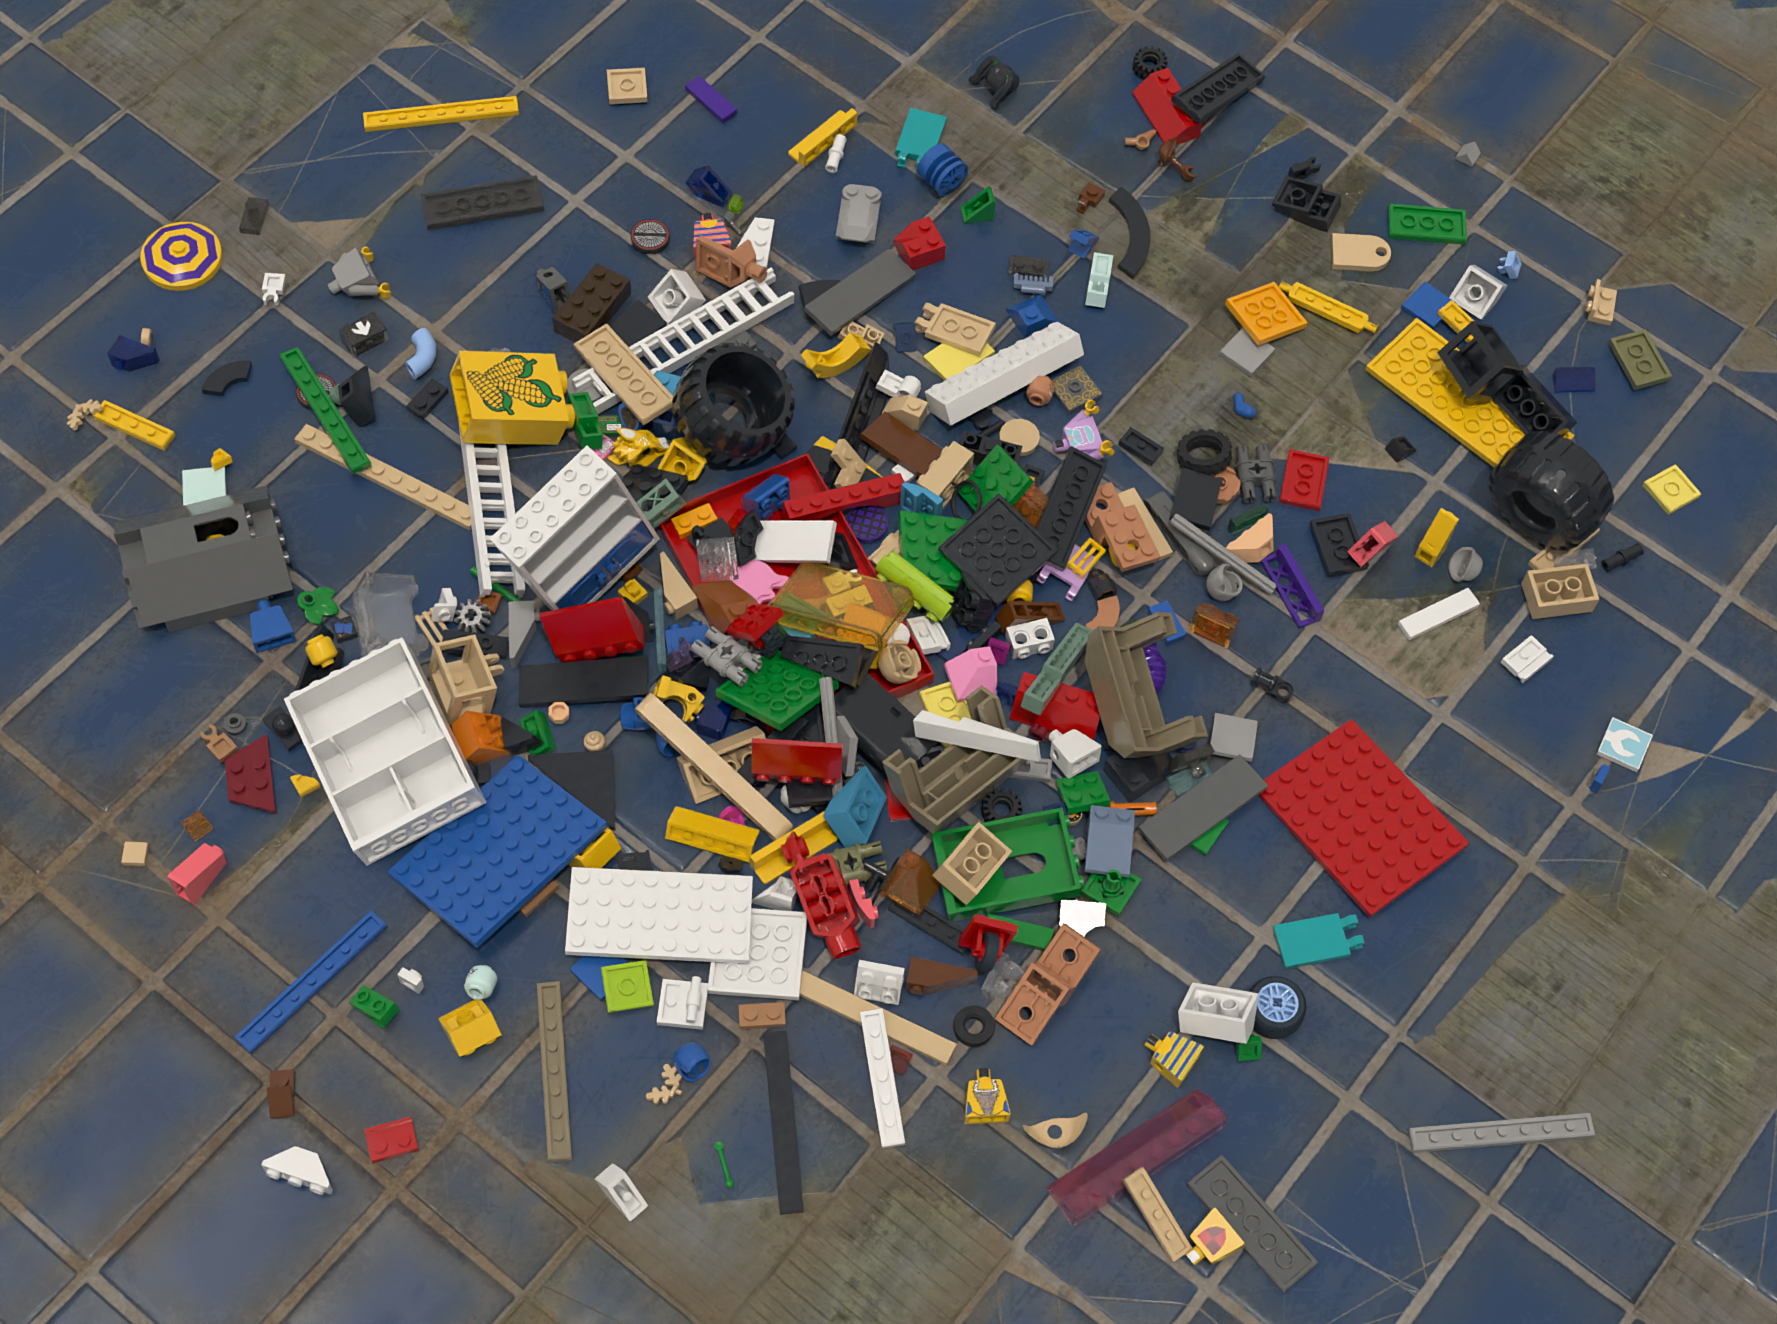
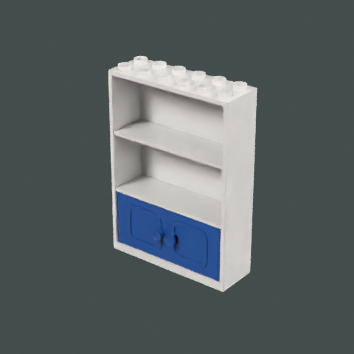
(576, 534)

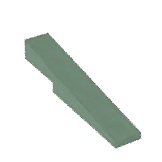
(1056, 669)

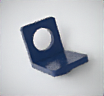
(905, 336)

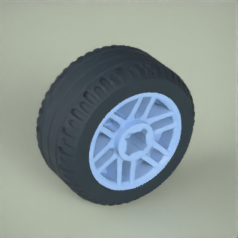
(1279, 1007)

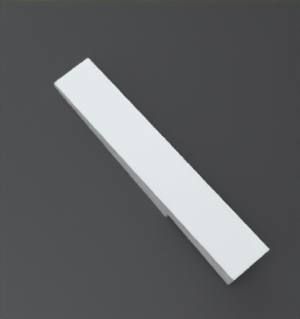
(975, 735)

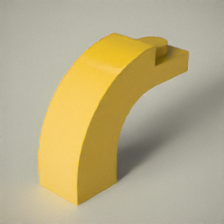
(838, 359)

